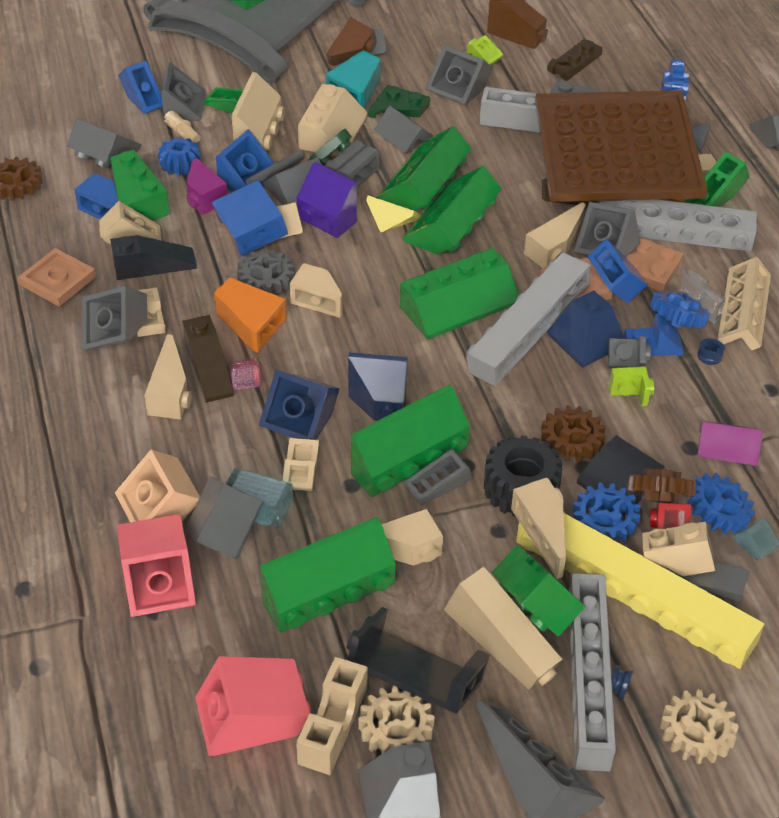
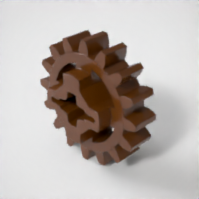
(19, 178)
(575, 431)
(661, 486)

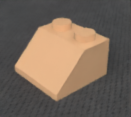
(157, 489)

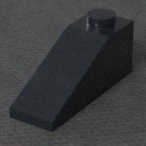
(145, 256)

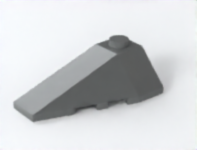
(535, 777)

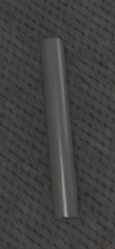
(276, 168)

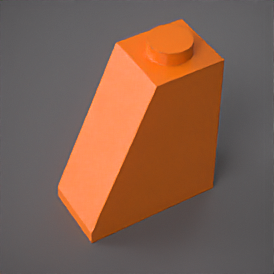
(250, 312)

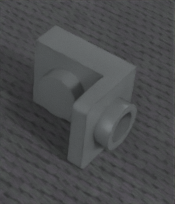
(628, 352)

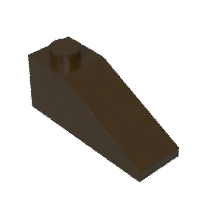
(207, 358)

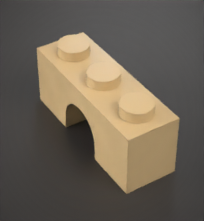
(328, 729)

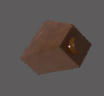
(516, 22)

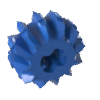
(178, 155)

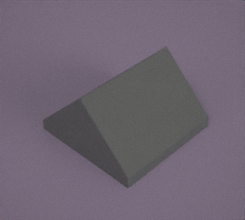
(182, 94)
(287, 184)
(609, 223)
(223, 518)

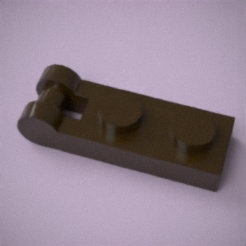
(575, 59)

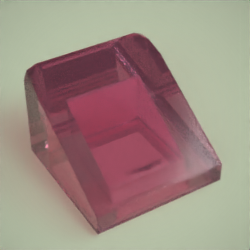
(244, 374)

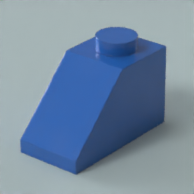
(141, 87)
(96, 195)
(617, 271)

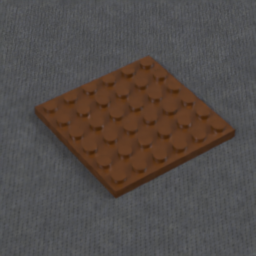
(618, 146)

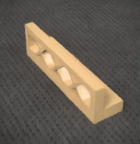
(752, 300)

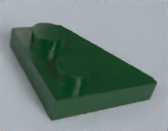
(407, 102)

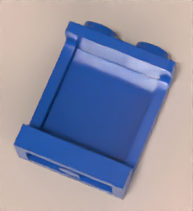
(250, 217)

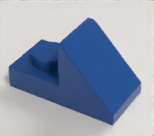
(661, 337)

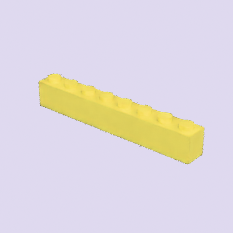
(658, 593)

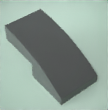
(724, 581)

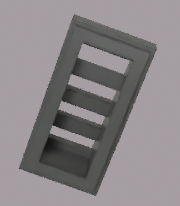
(440, 465)

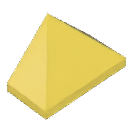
(390, 215)

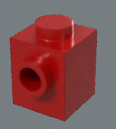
(669, 515)

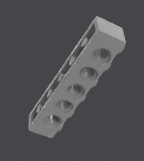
(692, 223)
(591, 676)

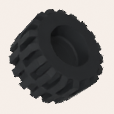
(515, 458)

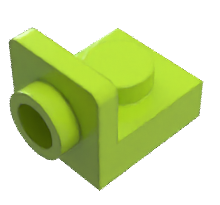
(484, 49)
(631, 382)

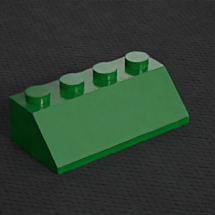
(427, 171)
(454, 212)
(458, 293)
(408, 441)
(327, 575)

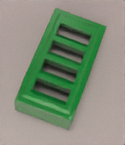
(228, 101)

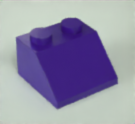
(328, 200)

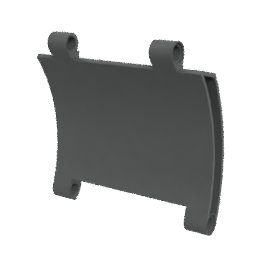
(249, 34)

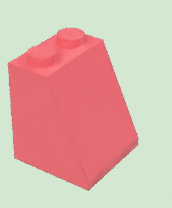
(155, 565)
(251, 703)

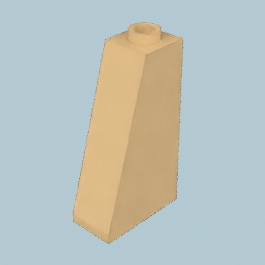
(502, 629)

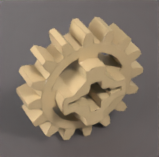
(395, 720)
(699, 726)

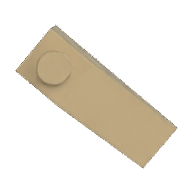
(555, 236)
(167, 388)
(541, 515)

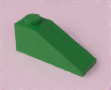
(723, 181)

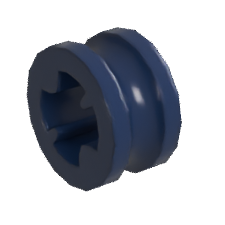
(713, 357)
(621, 681)

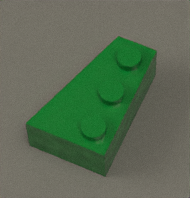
(138, 186)

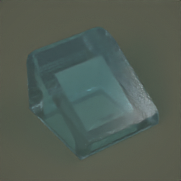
(757, 539)

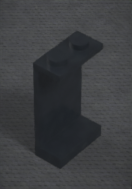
(413, 667)

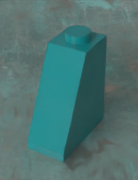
(358, 76)

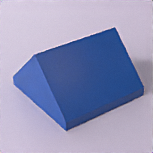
(241, 160)

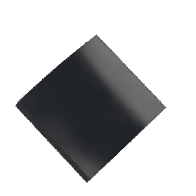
(615, 464)

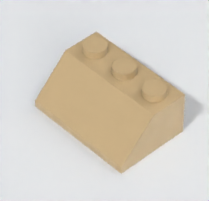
(258, 111)
(329, 114)

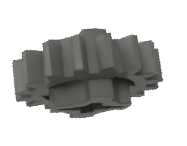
(266, 271)

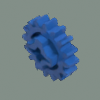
(675, 78)
(680, 309)
(721, 504)
(608, 511)

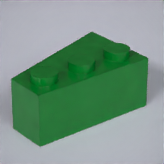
(537, 592)

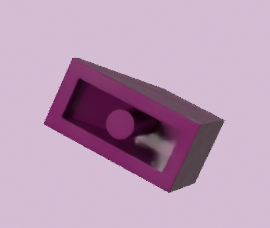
(203, 187)

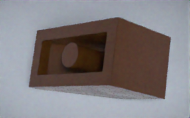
(351, 41)

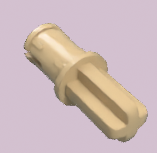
(181, 126)

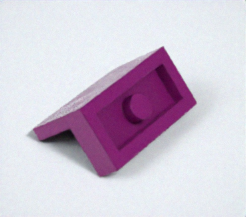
(729, 443)

